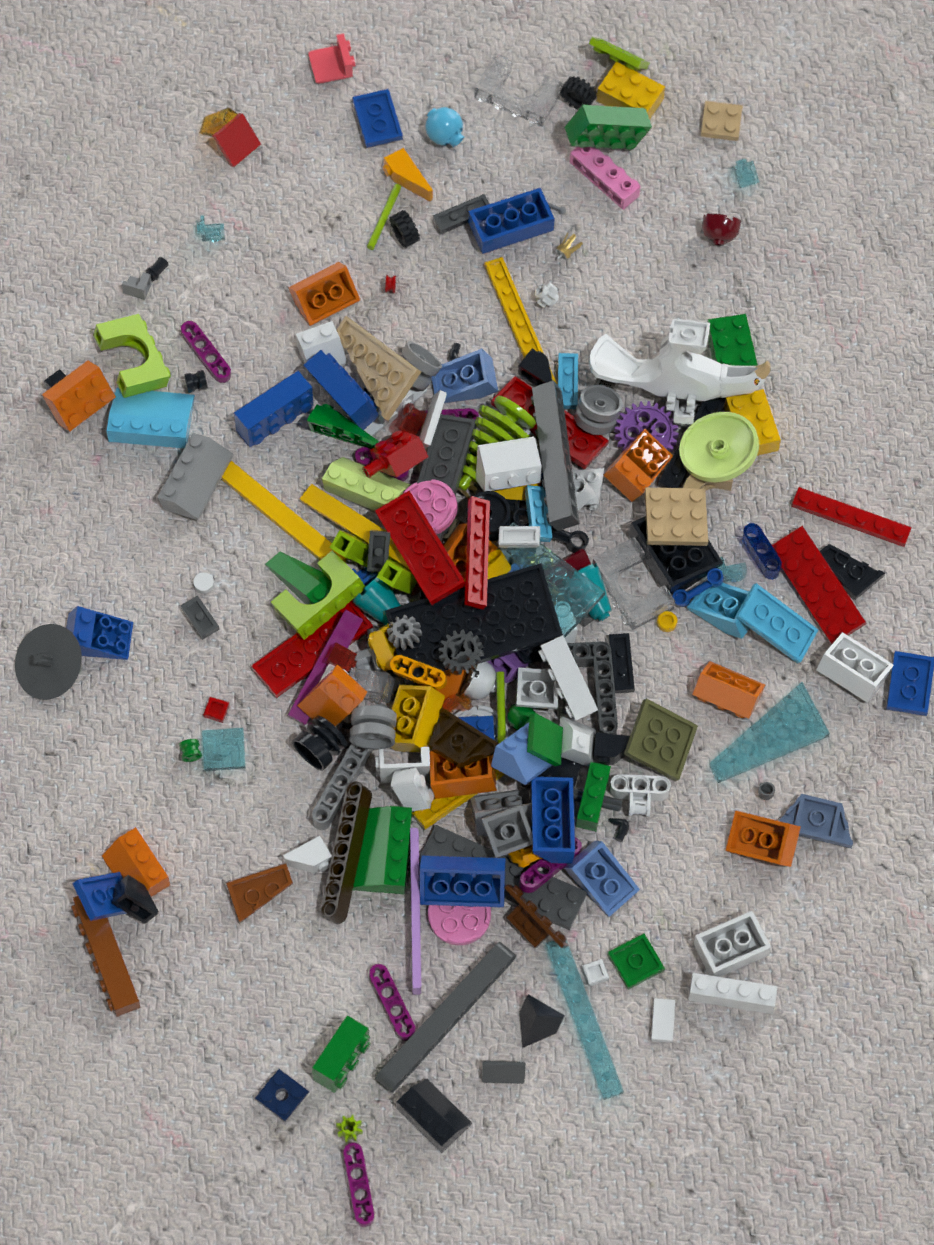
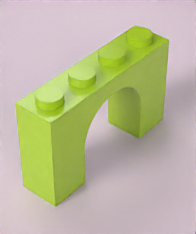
(133, 332)
(391, 572)
(309, 617)

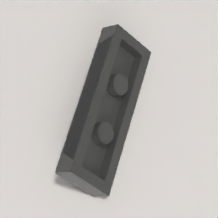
(458, 215)

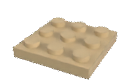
(676, 516)

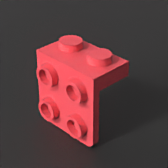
(332, 62)

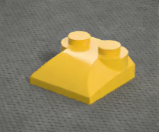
(382, 648)

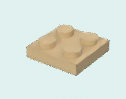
(721, 120)

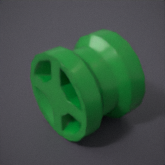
(190, 750)

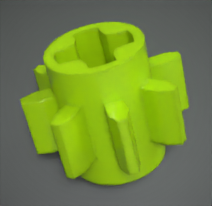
(352, 1124)

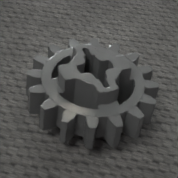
(465, 659)

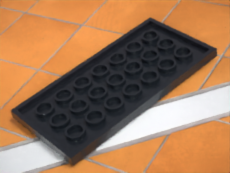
(515, 619)

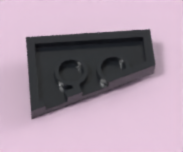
(852, 574)

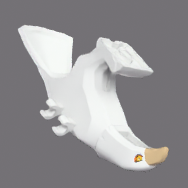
(678, 368)

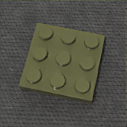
(661, 739)

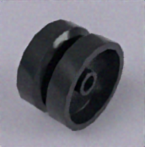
(499, 512)

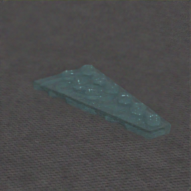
(570, 590)
(782, 730)

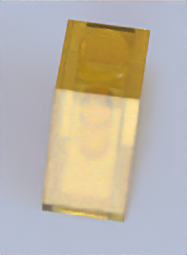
(215, 121)

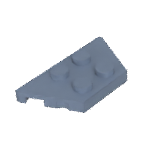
(819, 820)

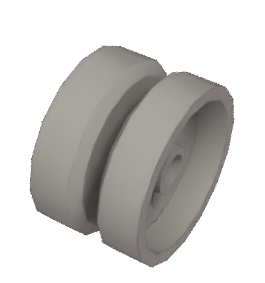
(422, 360)
(598, 409)
(373, 727)

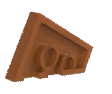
(258, 889)

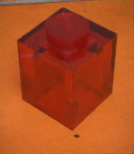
(340, 656)

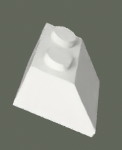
(321, 338)
(536, 689)

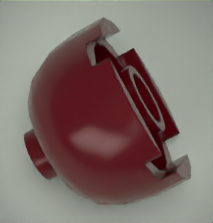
(720, 228)

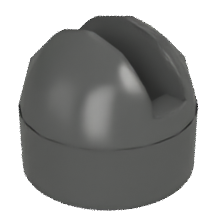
(766, 790)

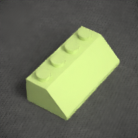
(348, 481)

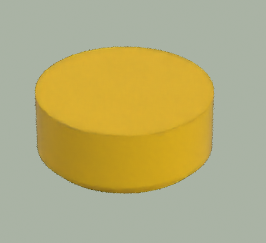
(667, 621)

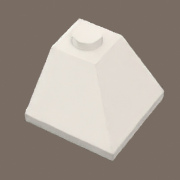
(577, 741)

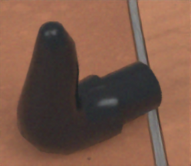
(454, 351)
(623, 827)

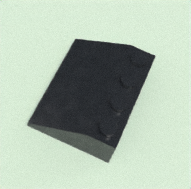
(675, 564)

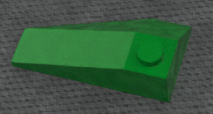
(331, 423)
(303, 580)

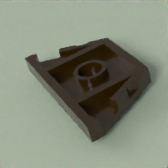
(460, 741)

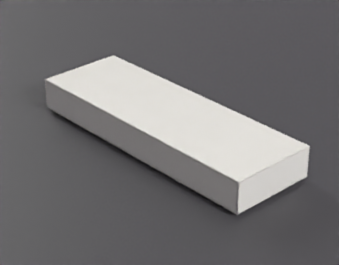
(432, 418)

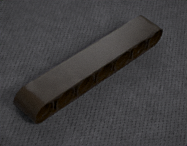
(346, 852)

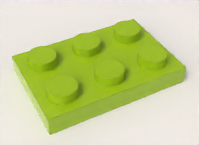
(618, 54)

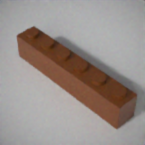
(108, 961)

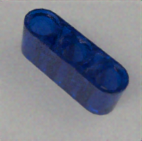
(761, 559)

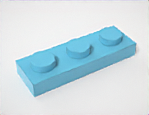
(568, 379)
(537, 511)

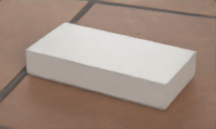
(519, 537)
(663, 1020)

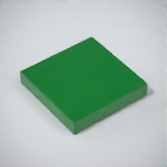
(545, 739)
(636, 961)

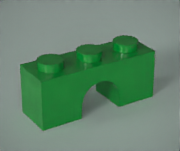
(593, 796)

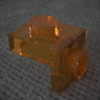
(451, 704)

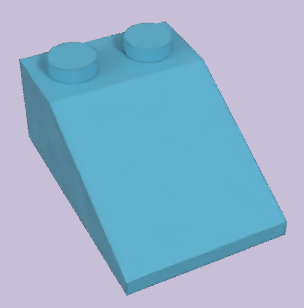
(720, 607)

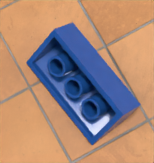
(553, 819)
(462, 881)

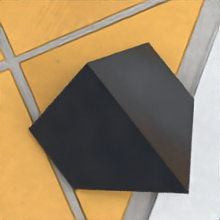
(538, 1021)

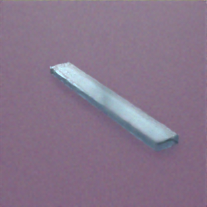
(585, 1020)

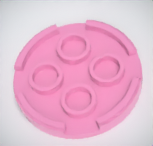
(436, 502)
(459, 923)

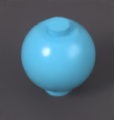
(444, 126)

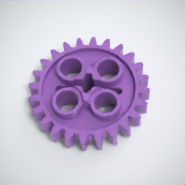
(631, 423)

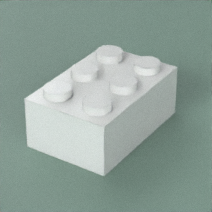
(732, 945)

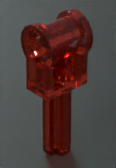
(408, 422)

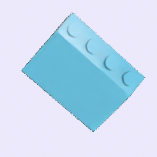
(151, 419)

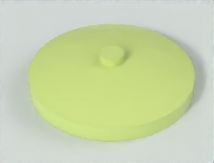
(719, 447)

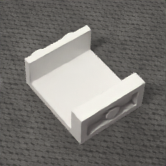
(386, 771)

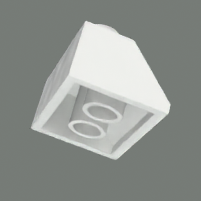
(508, 464)
(854, 667)

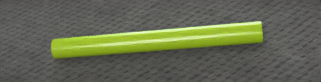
(384, 216)
(501, 724)

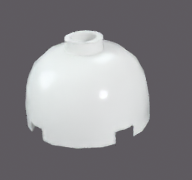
(480, 681)

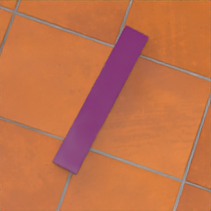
(342, 634)

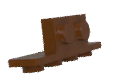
(530, 922)

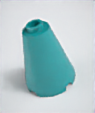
(376, 599)
(602, 608)

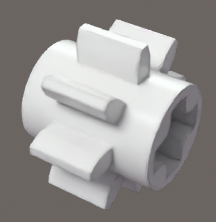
(546, 295)

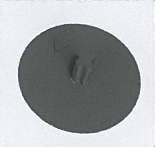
(37, 653)

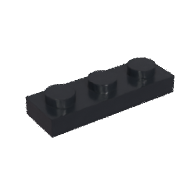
(622, 663)

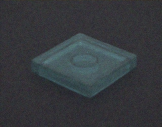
(223, 749)

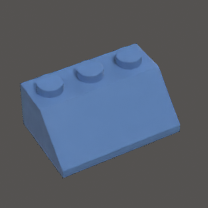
(515, 761)

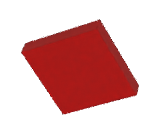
(236, 140)

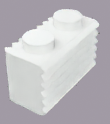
(412, 789)

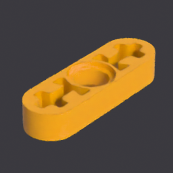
(434, 672)

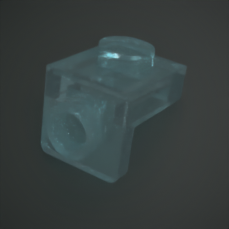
(745, 172)
(210, 232)
(733, 572)

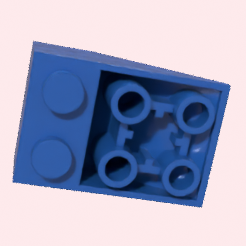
(100, 633)

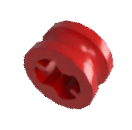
(390, 284)

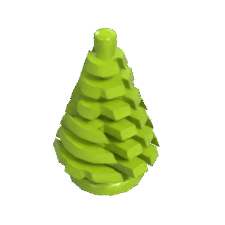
(495, 428)

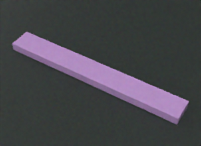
(415, 911)

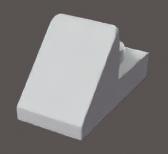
(680, 416)

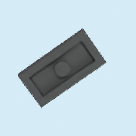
(200, 617)

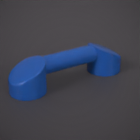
(715, 579)

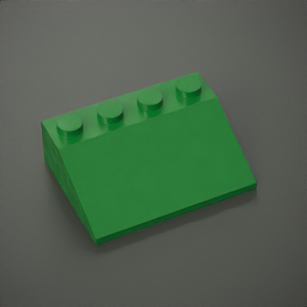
(385, 851)

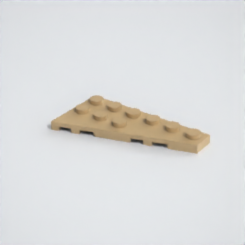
(380, 368)

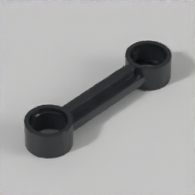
(561, 535)

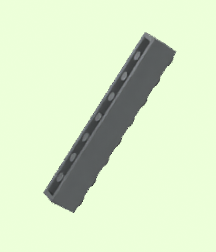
(555, 456)

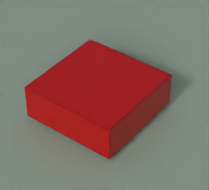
(216, 709)

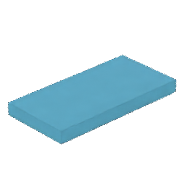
(776, 623)

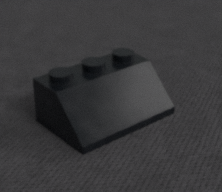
(433, 1114)

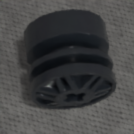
(319, 743)

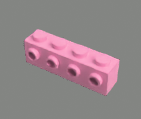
(605, 175)

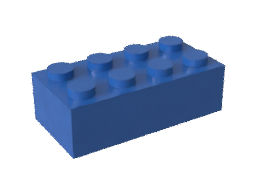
(511, 220)
(343, 389)
(274, 409)

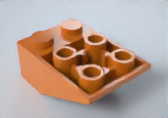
(638, 465)

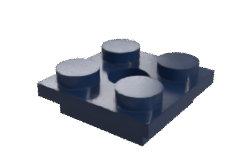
(282, 1082)

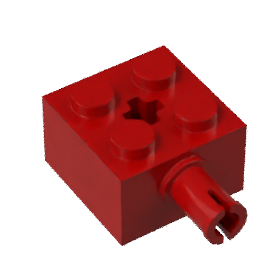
(396, 454)

